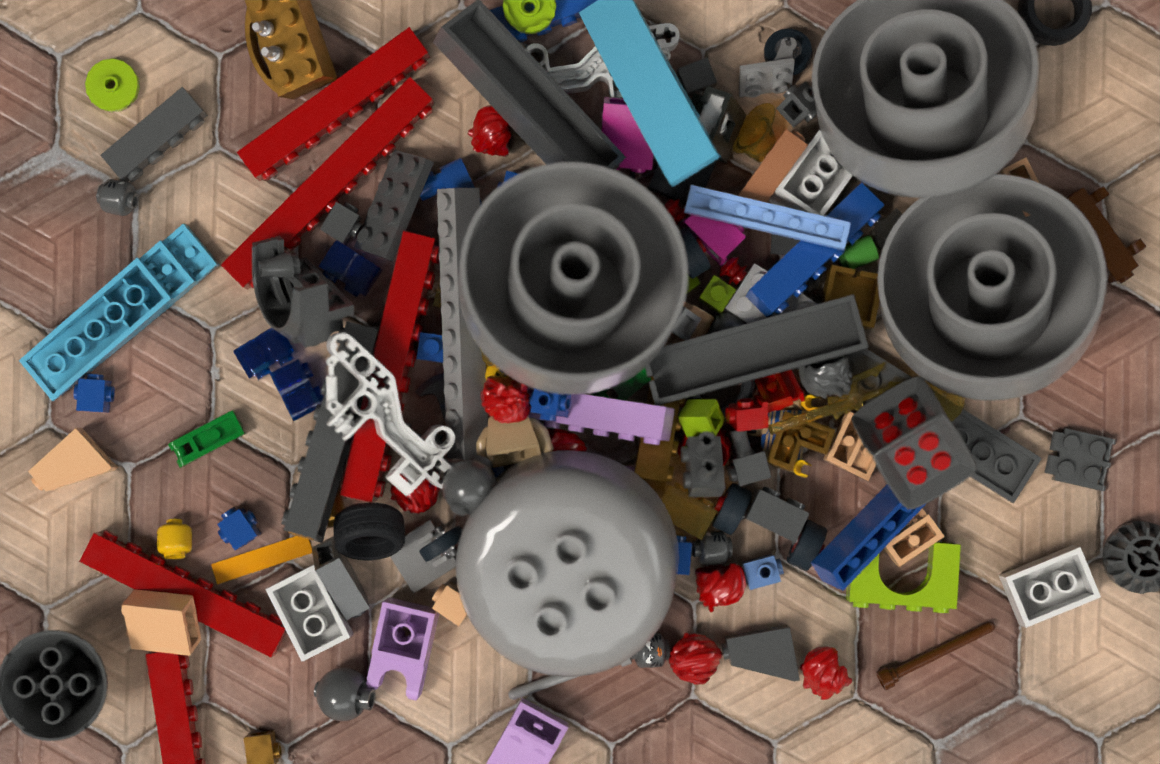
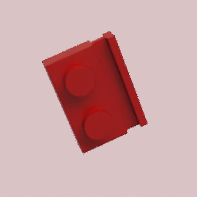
(779, 390)

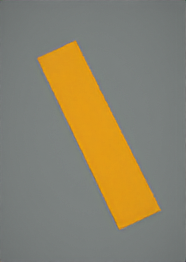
(261, 558)

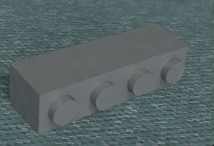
(154, 135)

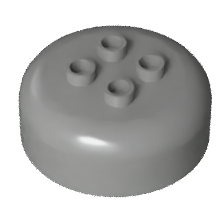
(925, 92)
(572, 277)
(989, 295)
(568, 564)

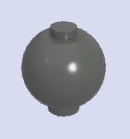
(468, 484)
(343, 694)

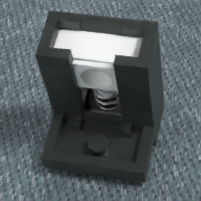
(721, 119)

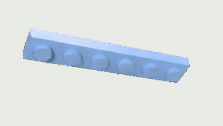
(767, 217)

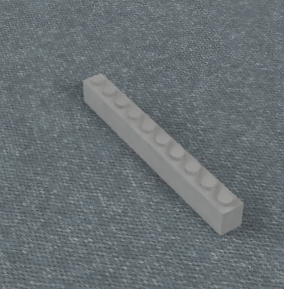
(461, 355)

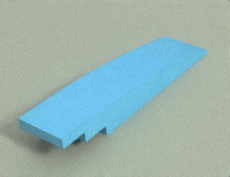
(650, 88)
(119, 311)

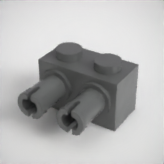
(746, 464)
(703, 466)

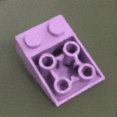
(529, 736)

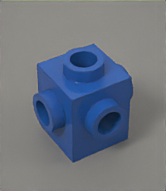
(550, 404)

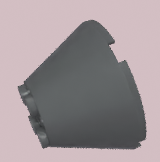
(52, 685)

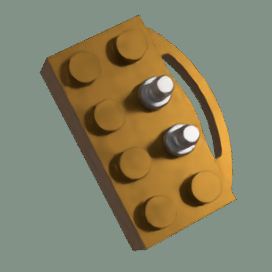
(289, 45)

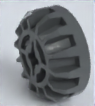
(1120, 551)

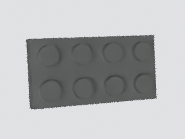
(393, 204)

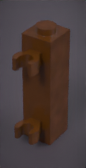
(1117, 257)

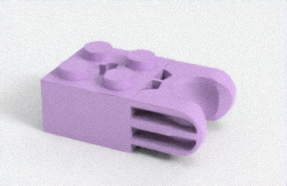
(402, 653)

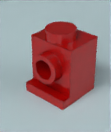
(748, 414)

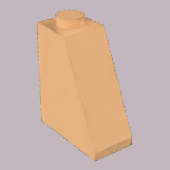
(71, 462)

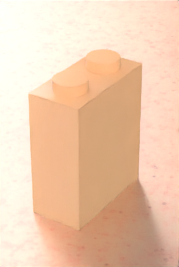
(161, 622)

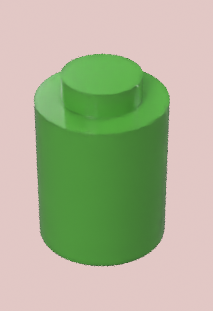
(859, 253)

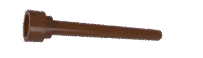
(890, 676)

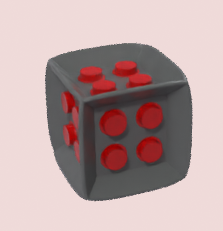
(913, 443)

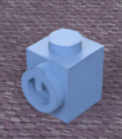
(762, 571)

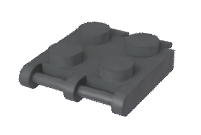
(1079, 458)

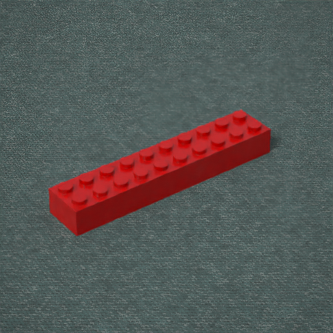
(394, 350)

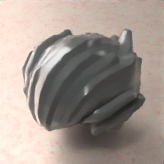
(827, 377)

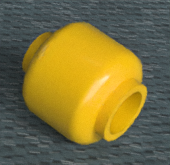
(174, 539)

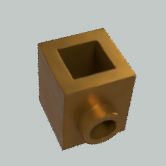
(262, 748)

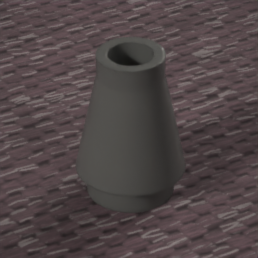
(282, 265)

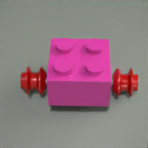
(717, 237)

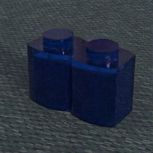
(350, 268)
(264, 353)
(297, 389)

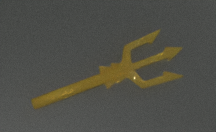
(835, 405)

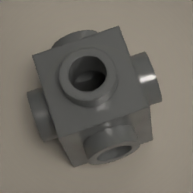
(798, 104)

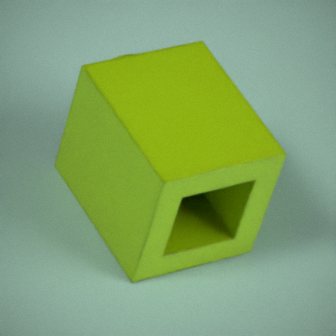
(717, 294)
(701, 416)

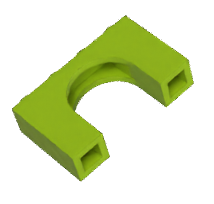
(936, 591)

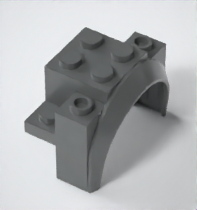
(308, 310)

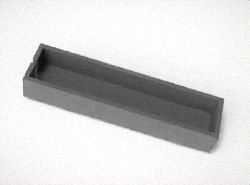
(523, 90)
(756, 350)
(327, 451)

